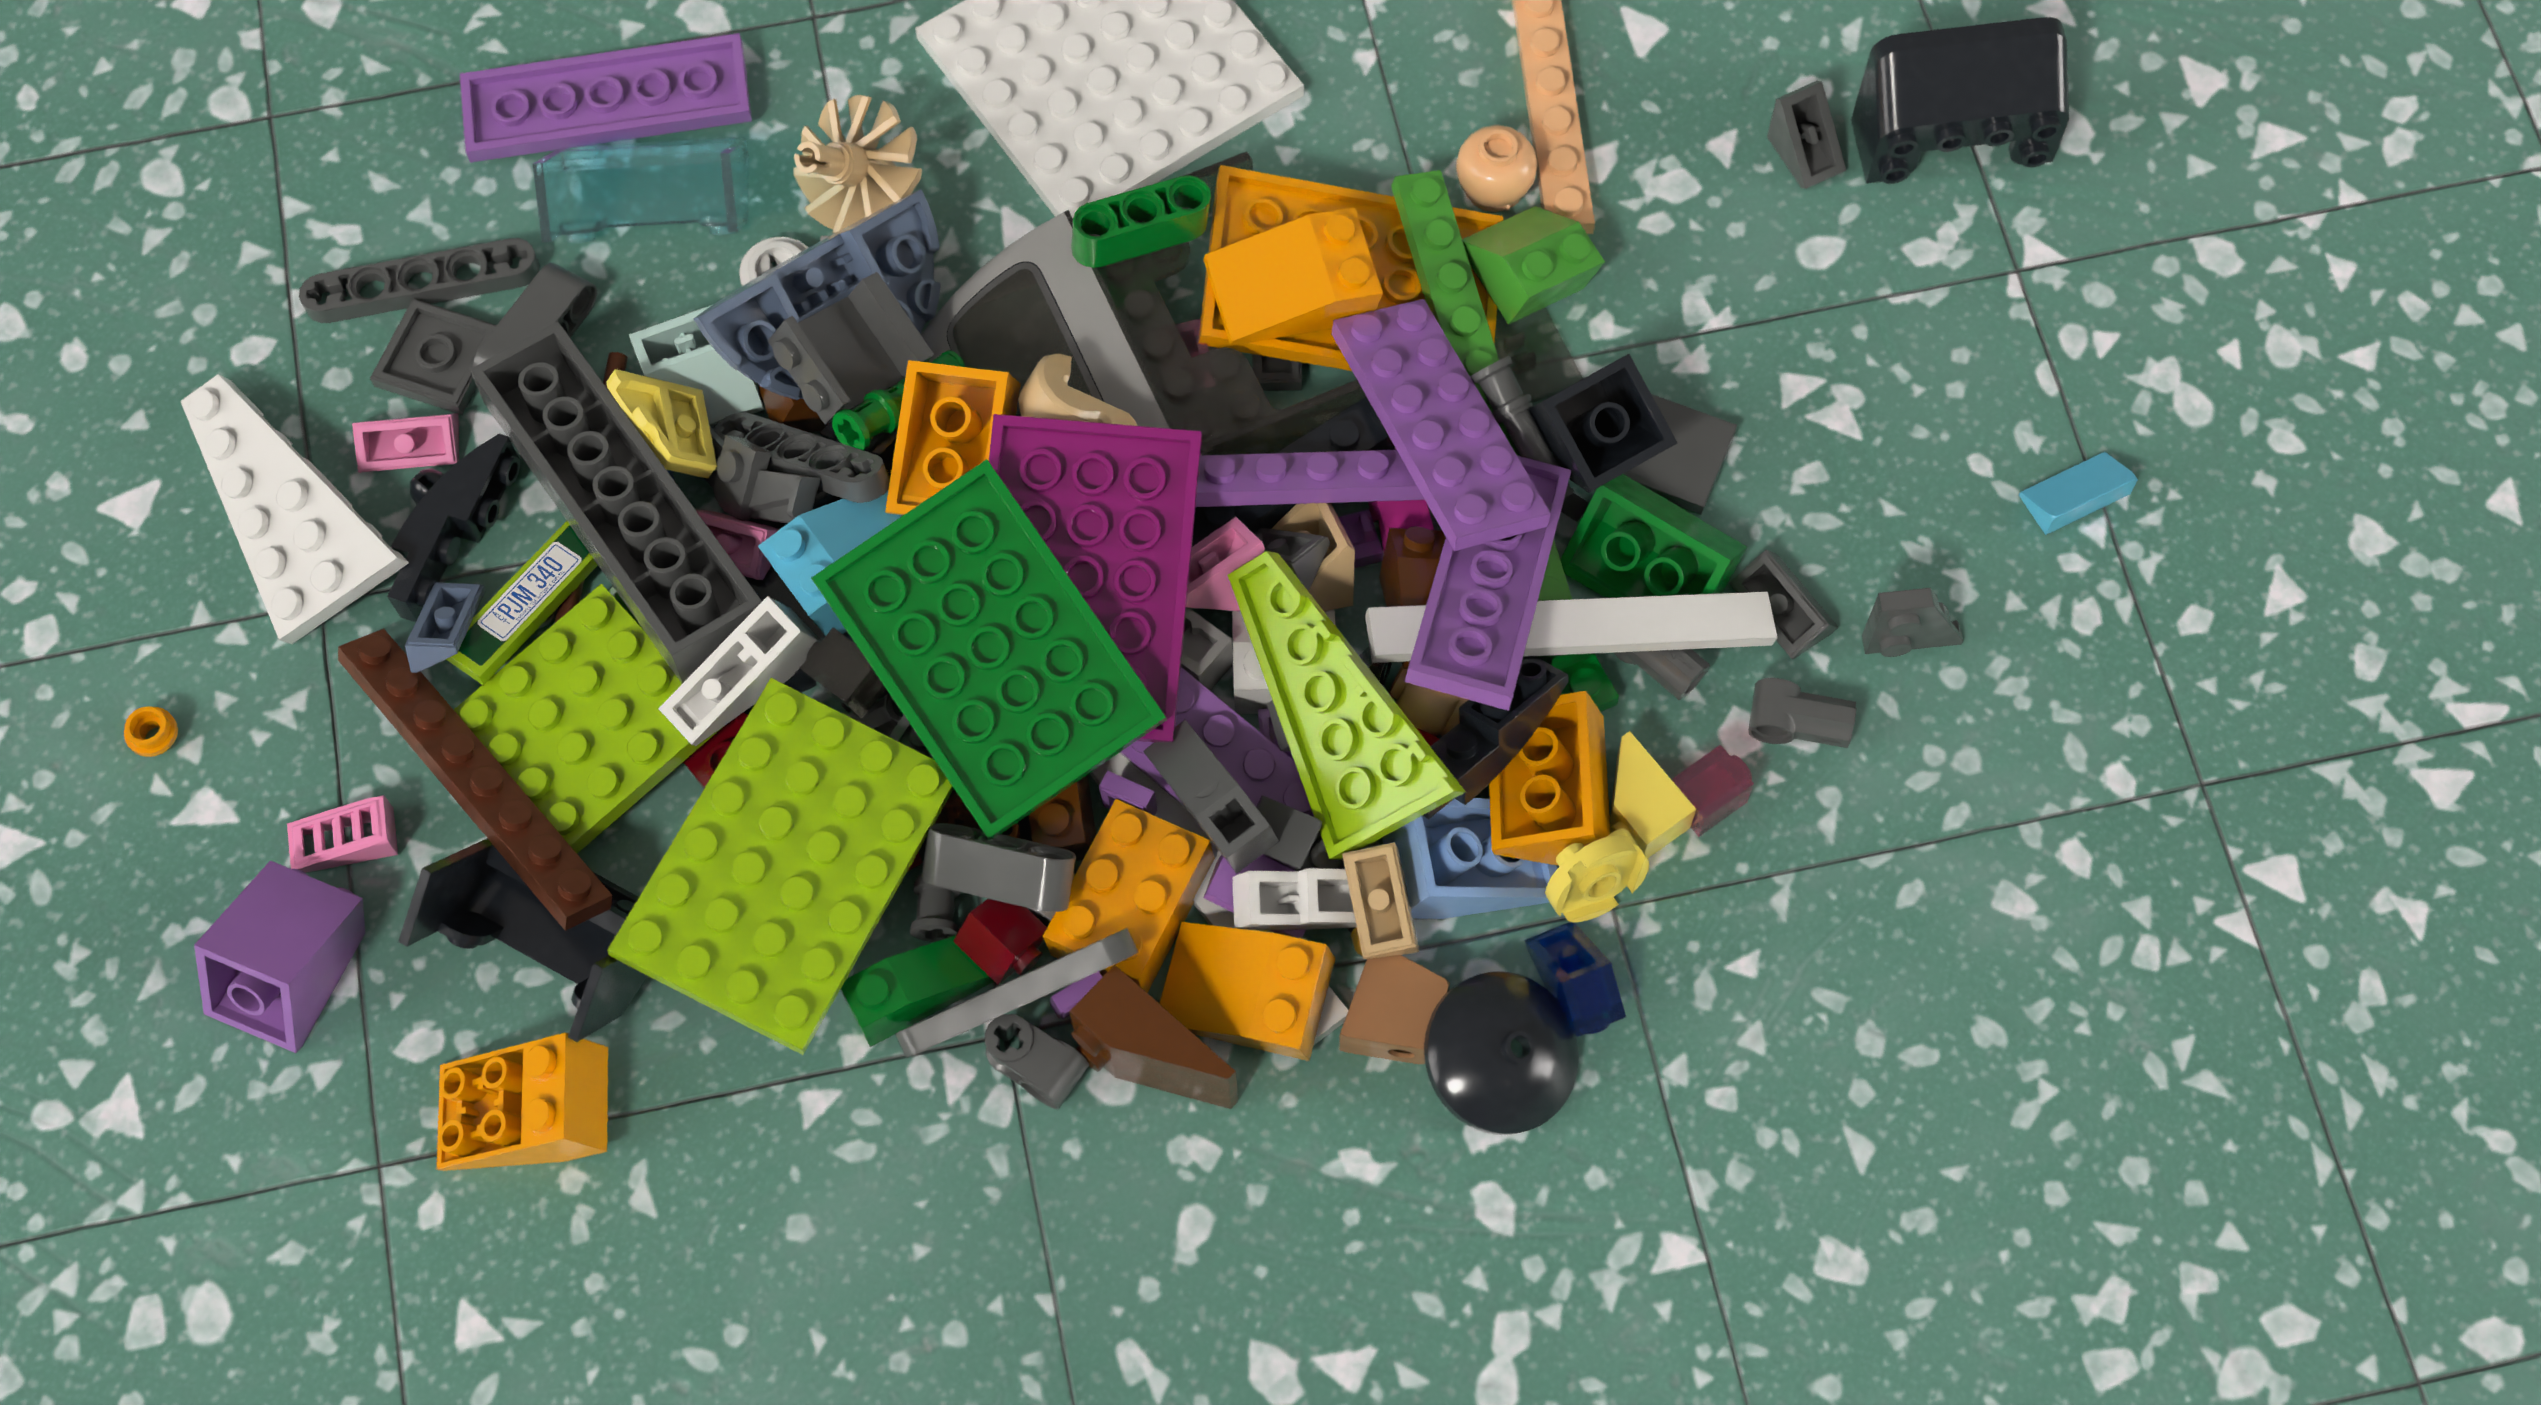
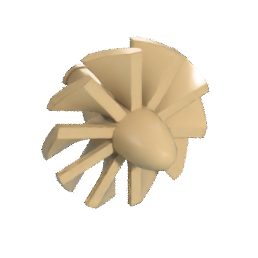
(850, 175)

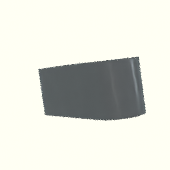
(549, 298)
(998, 868)

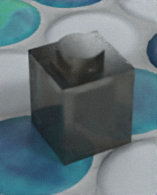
(843, 672)

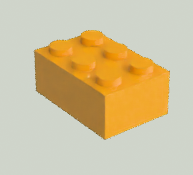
(1135, 878)

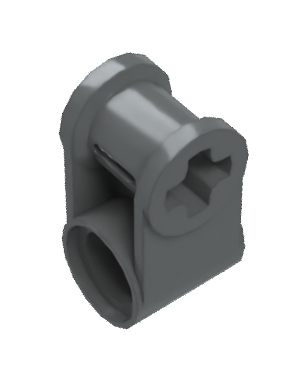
(1040, 1066)

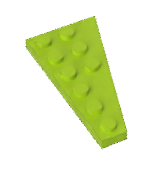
(1347, 735)

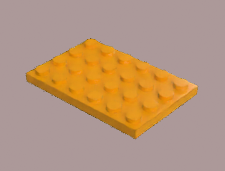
(1258, 201)

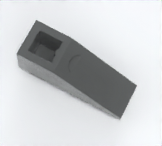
(1212, 797)

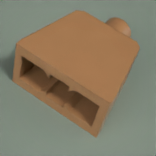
(1392, 1010)

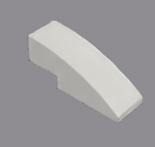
(1292, 900)

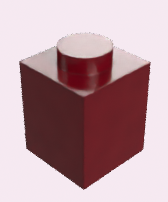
(1001, 938)

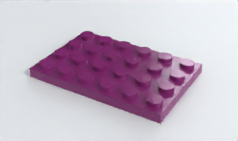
(1120, 524)

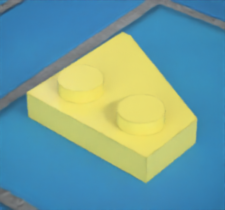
(669, 420)

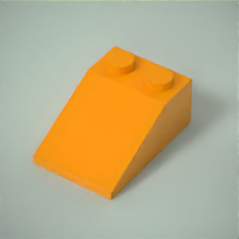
(1294, 278)
(944, 428)
(1249, 987)

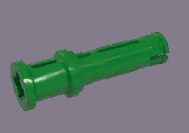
(878, 411)

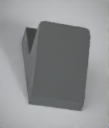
(1298, 836)

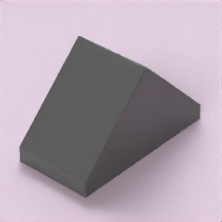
(1806, 135)

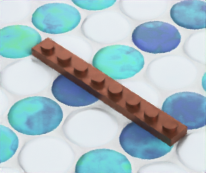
(475, 780)

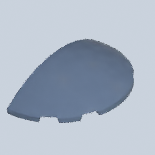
(891, 241)

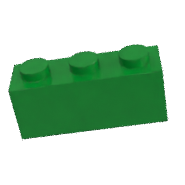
(1647, 546)

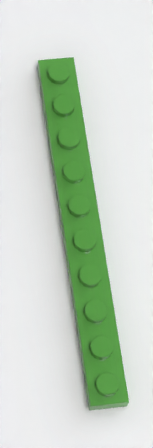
(1455, 300)

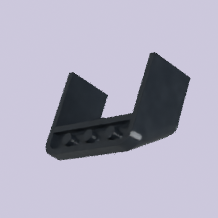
(482, 899)

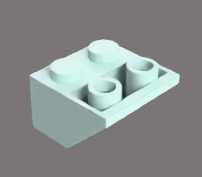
(682, 355)

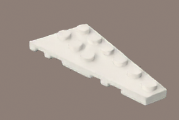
(291, 522)

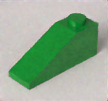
(910, 988)

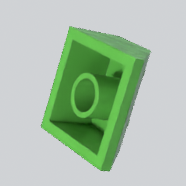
(1532, 261)

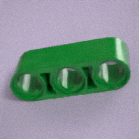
(1157, 205)

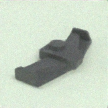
(749, 490)

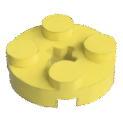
(1594, 875)

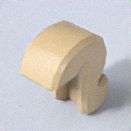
(1050, 397)

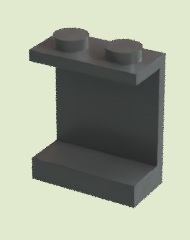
(849, 348)

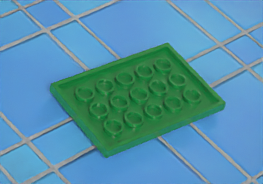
(988, 649)

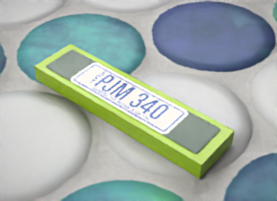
(523, 604)

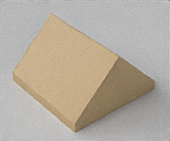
(1335, 578)

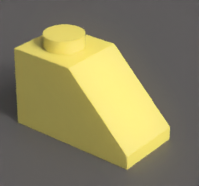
(1647, 799)

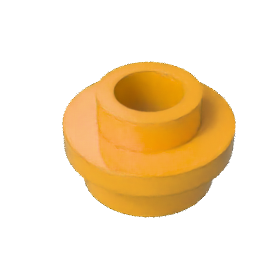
(144, 720)

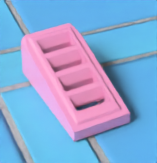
(379, 845)

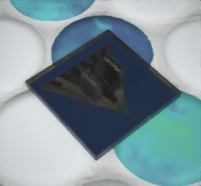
(1538, 355)

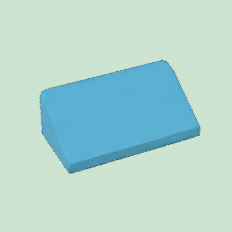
(2078, 492)

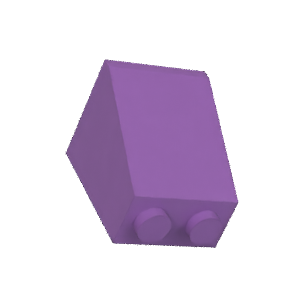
(278, 954)

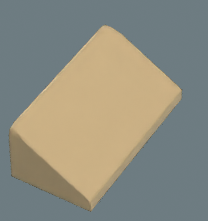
(1380, 901)

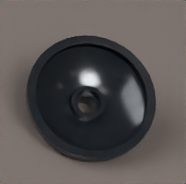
(1473, 1059)

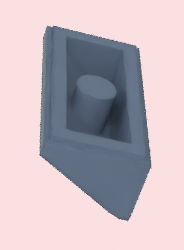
(442, 623)

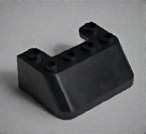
(1962, 92)

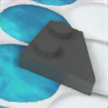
(1909, 622)

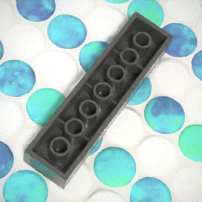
(616, 497)

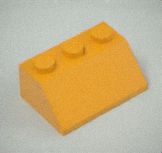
(1554, 786)

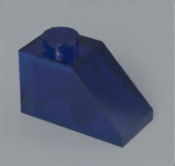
(1577, 977)

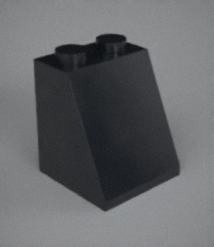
(1603, 425)

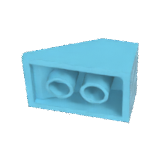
(817, 541)

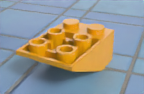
(524, 1105)

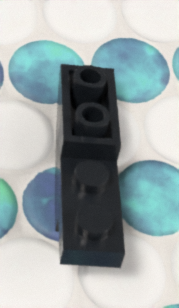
(454, 508)
(1493, 736)

